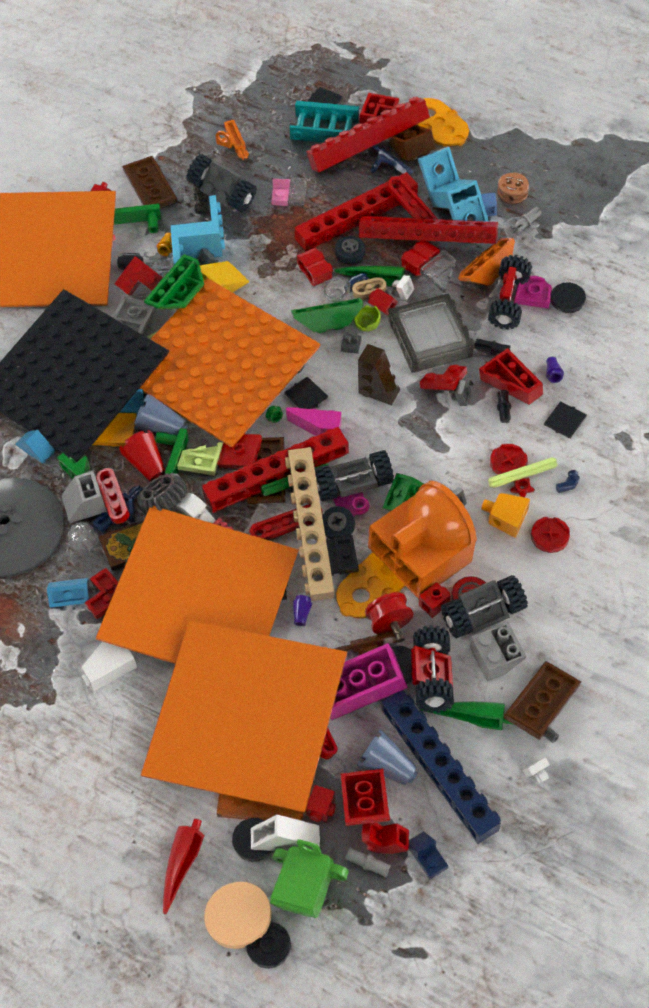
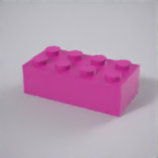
(368, 680)

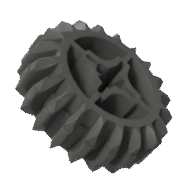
(162, 492)

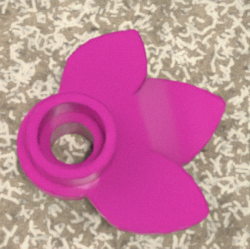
(352, 501)

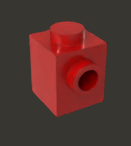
(382, 301)
(433, 599)
(321, 804)

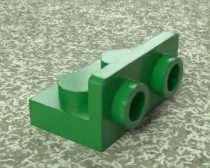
(401, 490)

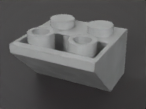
(83, 498)
(497, 651)

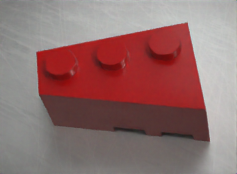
(510, 374)

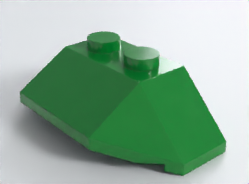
(178, 285)
(328, 316)

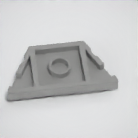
(134, 312)

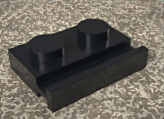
(342, 555)

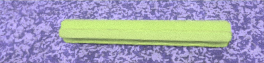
(522, 472)

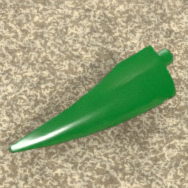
(388, 273)
(481, 714)

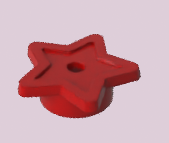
(525, 482)

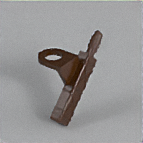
(369, 643)

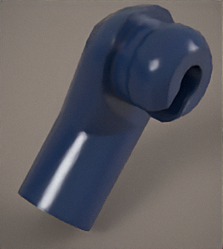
(358, 278)
(571, 482)

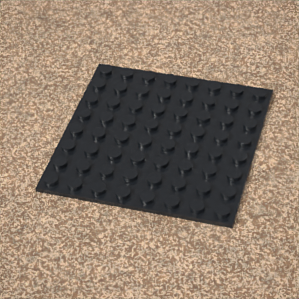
(74, 373)

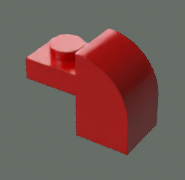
(385, 839)

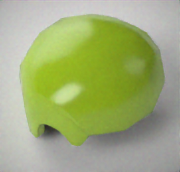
(368, 318)

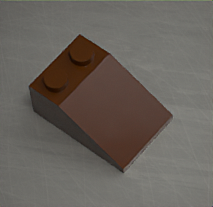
(412, 142)

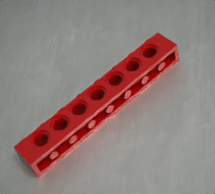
(347, 215)
(428, 229)
(246, 483)

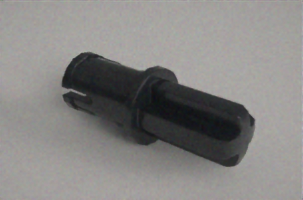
(492, 347)
(504, 406)

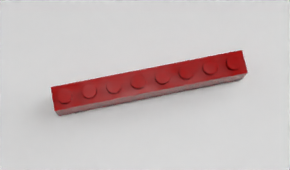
(368, 134)

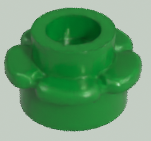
(274, 414)

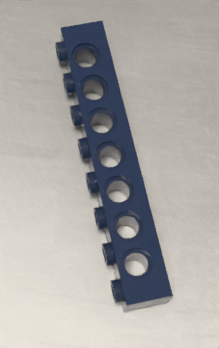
(478, 827)

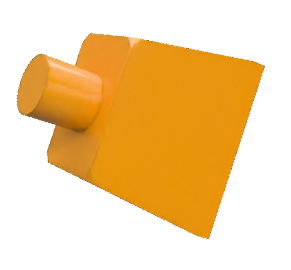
(507, 512)

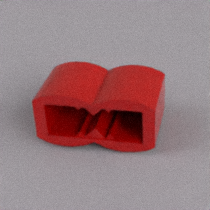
(418, 256)
(314, 266)

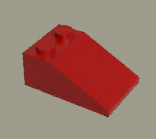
(364, 797)

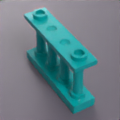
(322, 111)

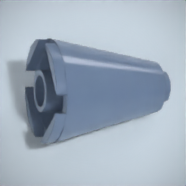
(158, 418)
(385, 755)

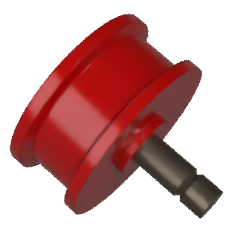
(389, 614)

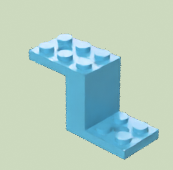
(449, 191)
(193, 237)

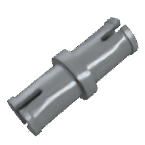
(526, 220)
(368, 862)

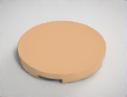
(237, 915)

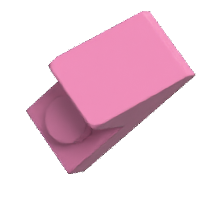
(280, 192)

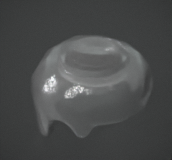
(337, 290)
(82, 536)

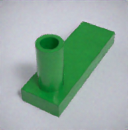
(139, 214)
(179, 442)

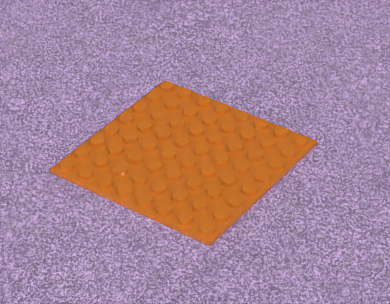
(55, 245)
(225, 362)
(196, 574)
(245, 715)

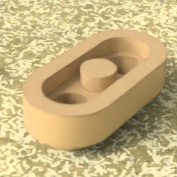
(364, 288)

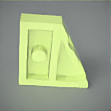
(201, 459)

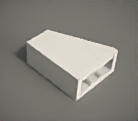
(106, 665)
(283, 833)

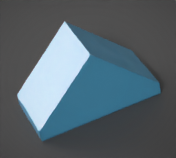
(35, 445)

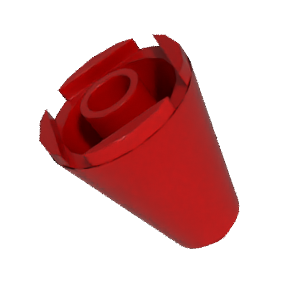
(144, 455)

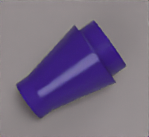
(554, 372)
(301, 607)

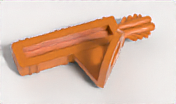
(232, 139)

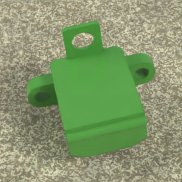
(304, 878)

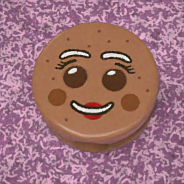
(513, 188)

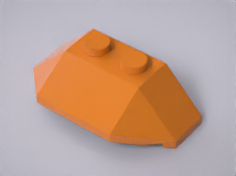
(486, 266)

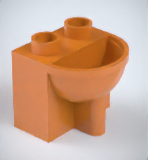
(425, 538)

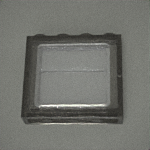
(431, 333)

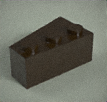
(375, 376)

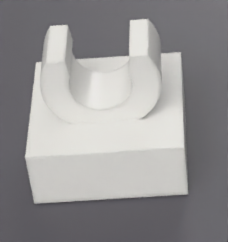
(404, 287)
(537, 770)

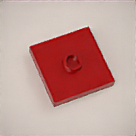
(242, 454)

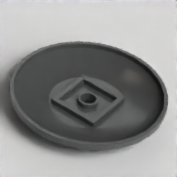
(33, 526)

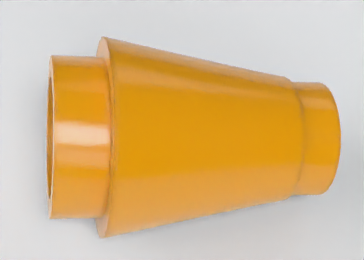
(164, 246)

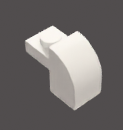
(193, 507)

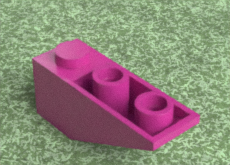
(314, 420)

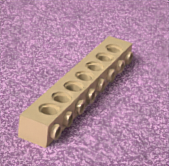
(303, 459)

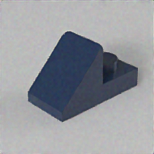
(425, 852)

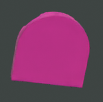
(534, 293)

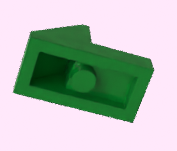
(71, 467)

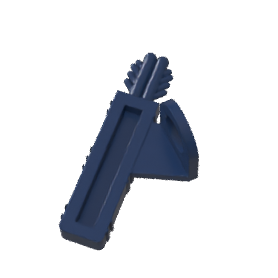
(387, 157)
(104, 520)

